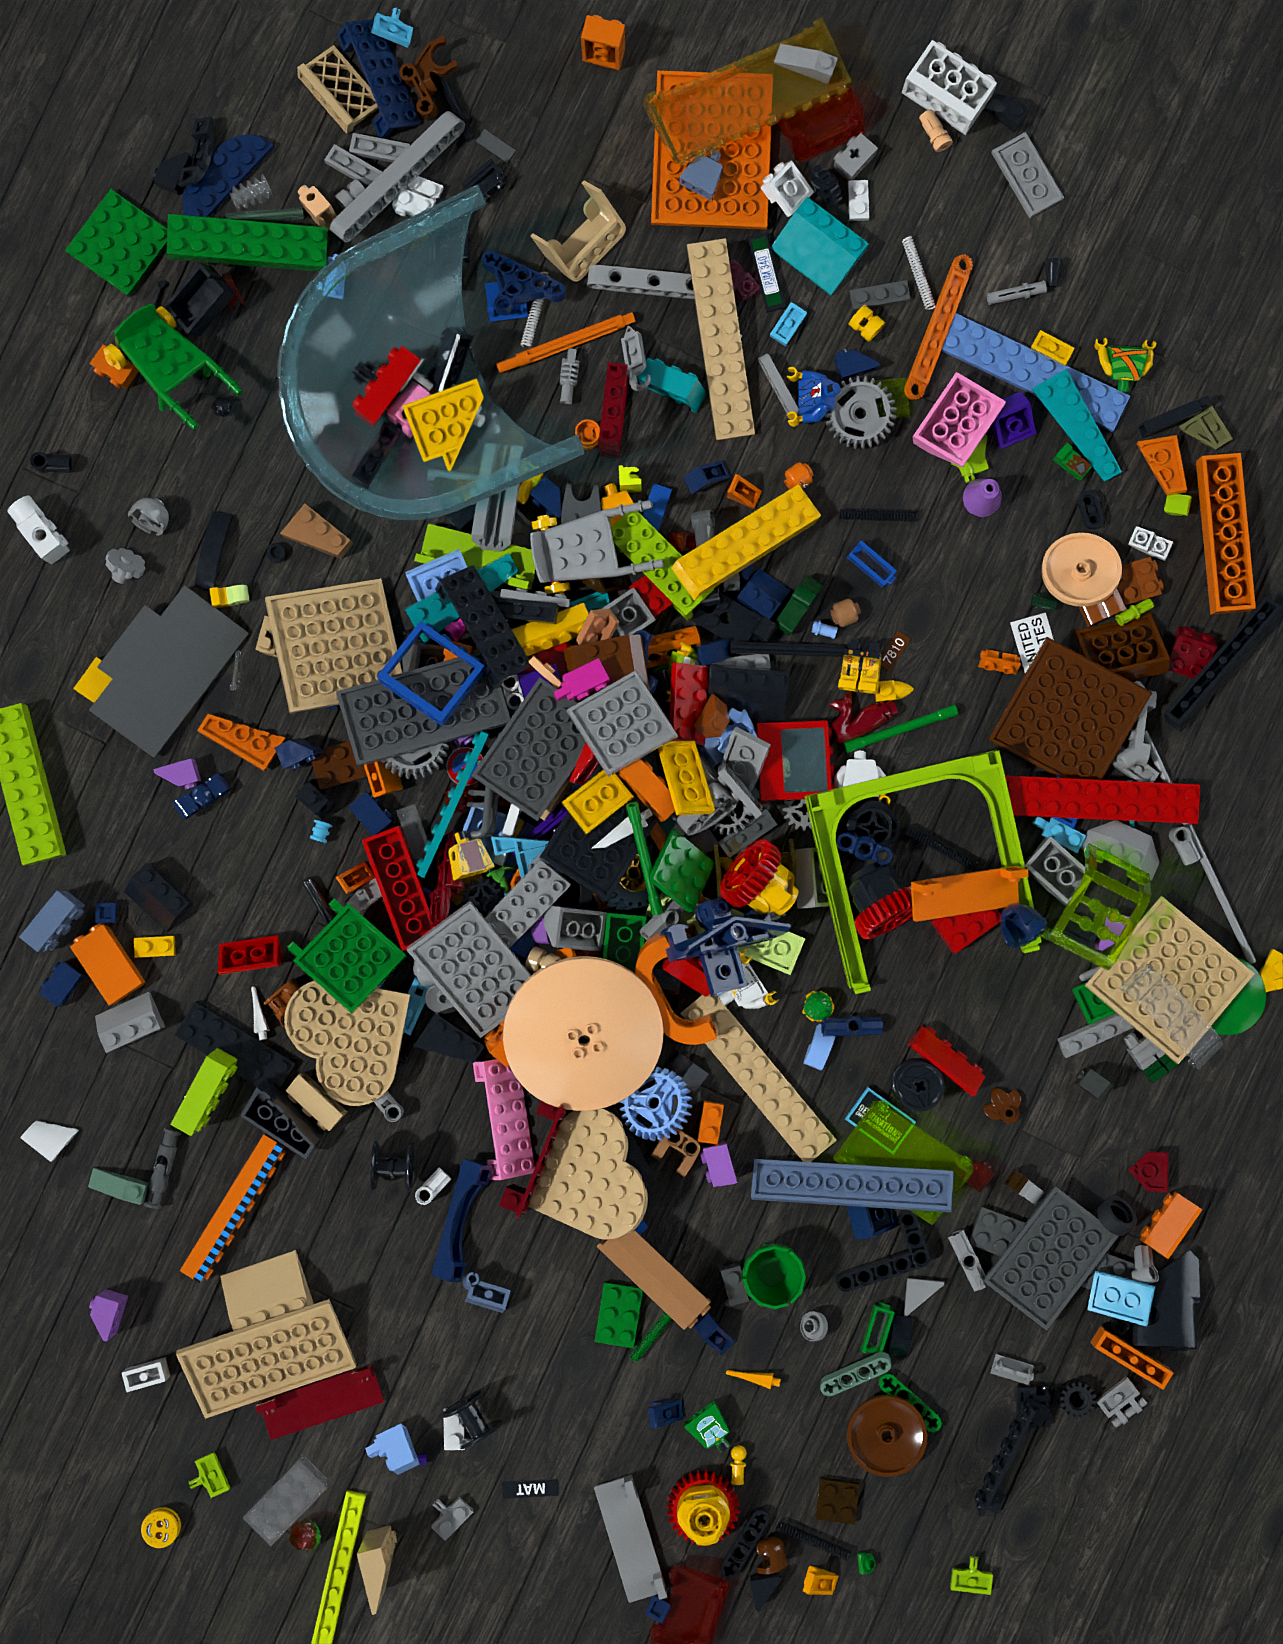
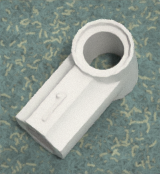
(434, 1185)

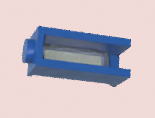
(872, 564)

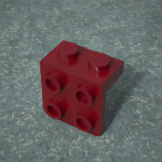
(1191, 651)

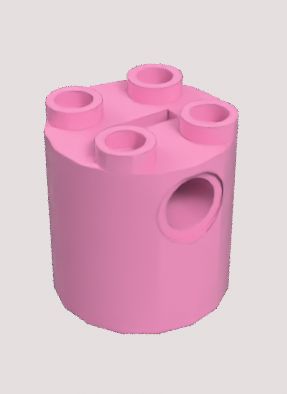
(410, 394)

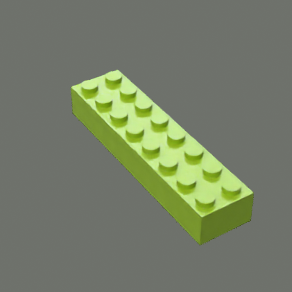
(27, 789)

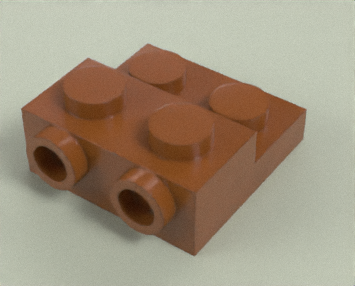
(1139, 581)

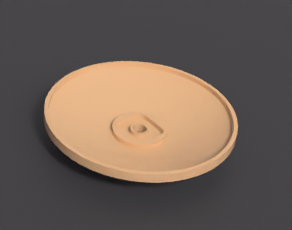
(576, 1000)

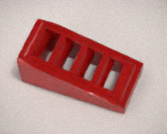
(585, 766)

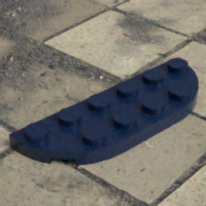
(227, 168)

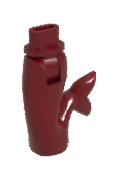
(867, 720)

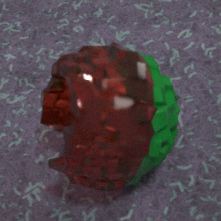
(305, 1535)

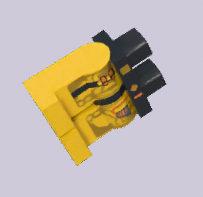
(859, 661)

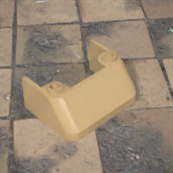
(589, 241)

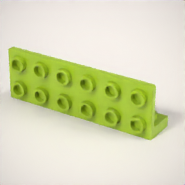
(441, 541)
(643, 542)

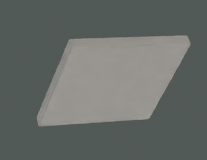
(622, 723)

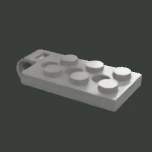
(522, 594)

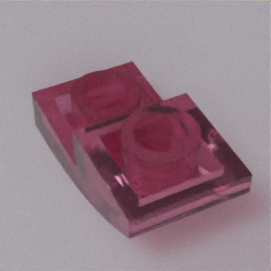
(742, 282)

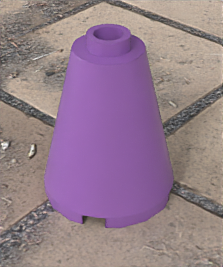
(982, 497)

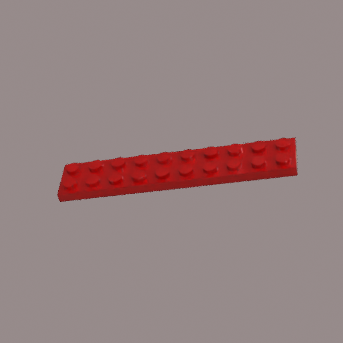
(1104, 799)

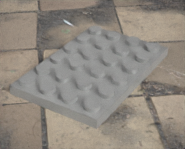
(471, 967)

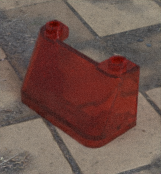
(823, 125)
(695, 1609)

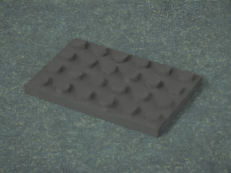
(533, 752)
(1050, 1258)

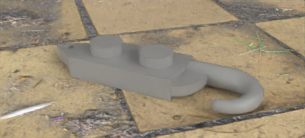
(634, 357)

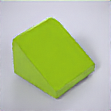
(1177, 505)

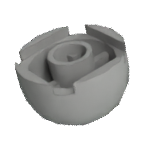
(149, 515)

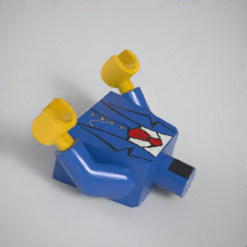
(815, 396)

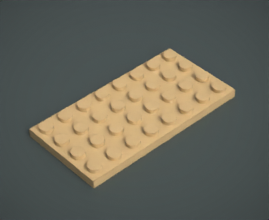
(266, 1358)

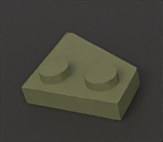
(1207, 429)

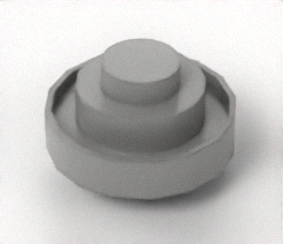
(814, 1326)

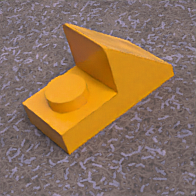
(819, 1581)

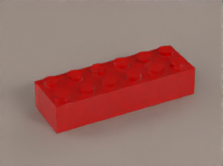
(399, 885)

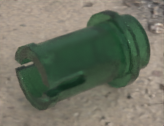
(1043, 602)

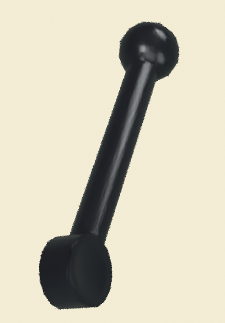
(161, 284)

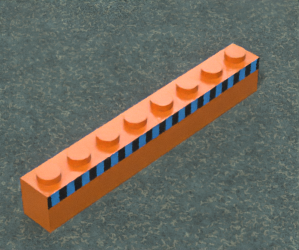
(232, 1209)

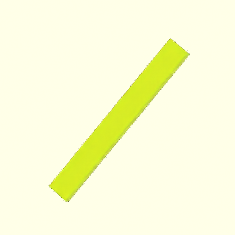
(339, 1568)

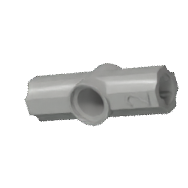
(669, 917)
(962, 1249)

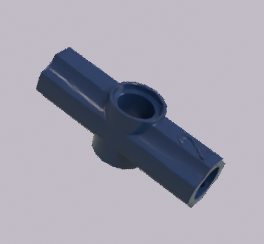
(840, 1026)

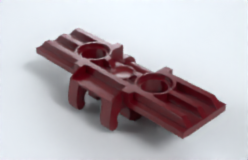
(446, 885)

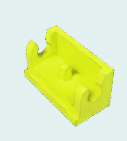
(628, 481)

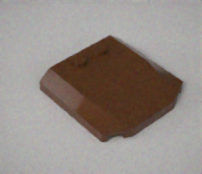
(617, 655)

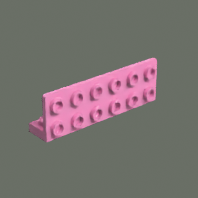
(507, 1120)

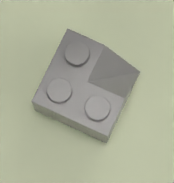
(630, 612)

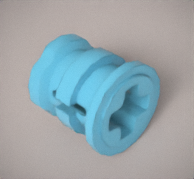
(320, 831)

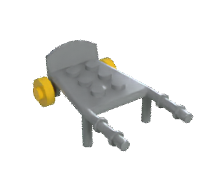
(581, 549)

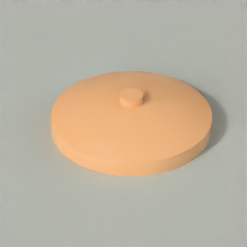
(1081, 569)

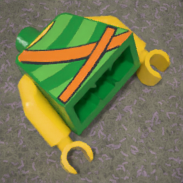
(1125, 362)

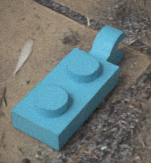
(1060, 833)

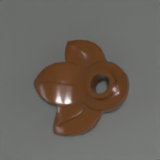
(1001, 1104)

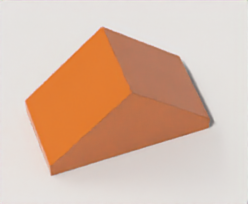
(743, 492)
(355, 878)

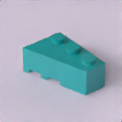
(673, 383)

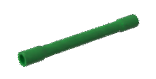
(940, 715)
(635, 820)

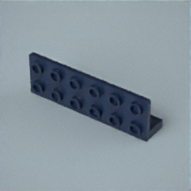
(382, 76)

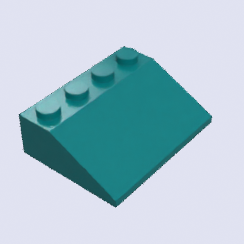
(819, 246)

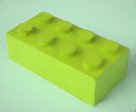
(204, 1092)

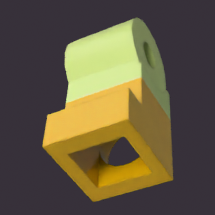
(229, 596)

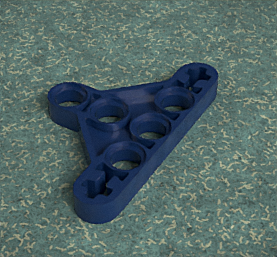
(526, 287)

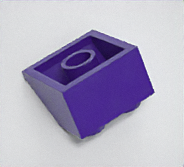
(1014, 421)

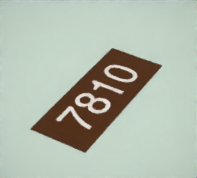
(894, 650)

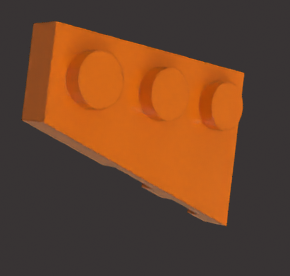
(1165, 462)

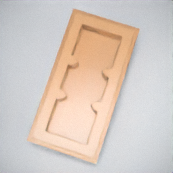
(546, 671)

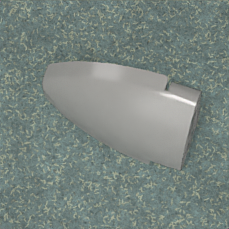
(721, 798)

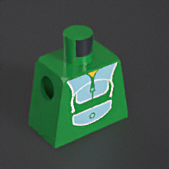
(709, 1427)

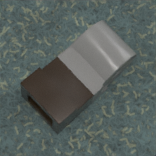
(1023, 1187)

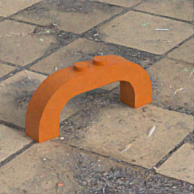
(681, 1030)

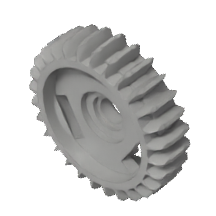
(871, 424)
(405, 764)

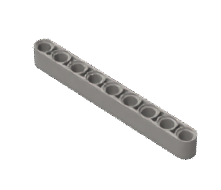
(397, 176)

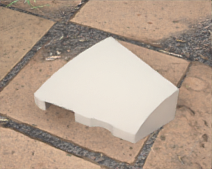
(48, 1138)

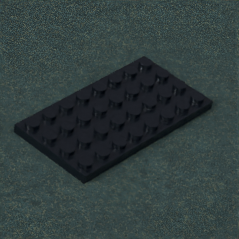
(598, 868)

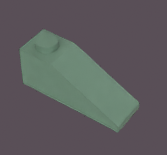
(119, 1186)

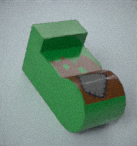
(1072, 462)

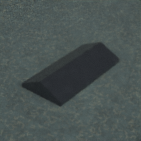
(690, 1074)

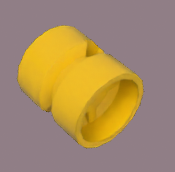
(873, 326)

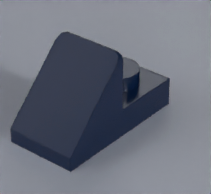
(665, 1412)

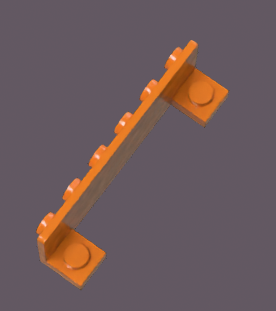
(966, 893)

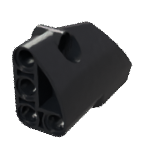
(1173, 1308)

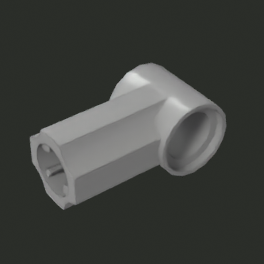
(1186, 846)
(1144, 1268)

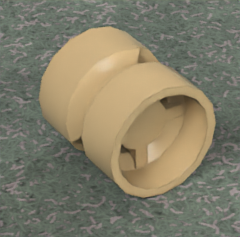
(539, 958)

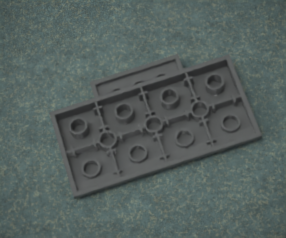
(164, 668)

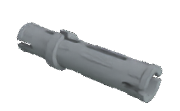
(1038, 288)

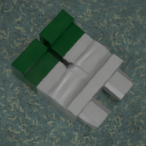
(1145, 1056)

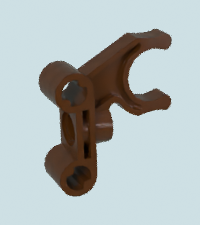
(422, 73)

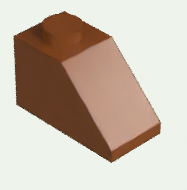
(713, 718)

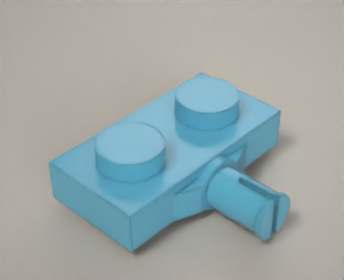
(392, 28)

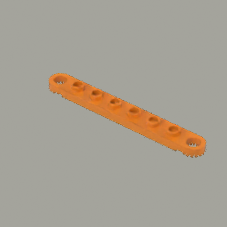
(938, 327)

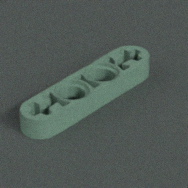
(853, 1371)

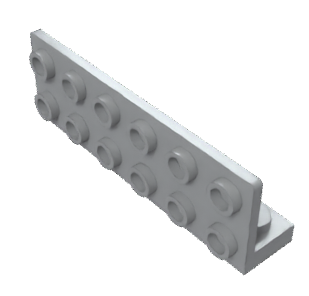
(527, 901)
(630, 1539)

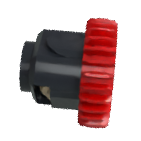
(880, 900)

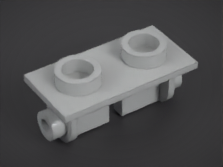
(1012, 1369)

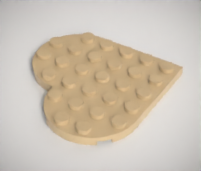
(353, 1051)
(588, 1177)

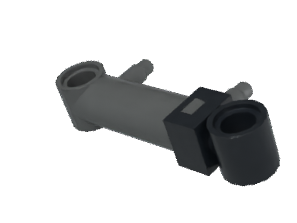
(703, 525)

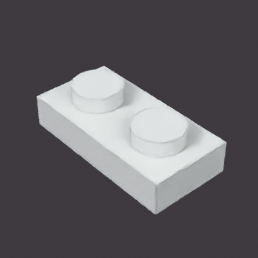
(858, 200)
(453, 1432)

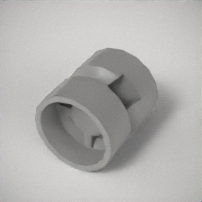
(345, 197)

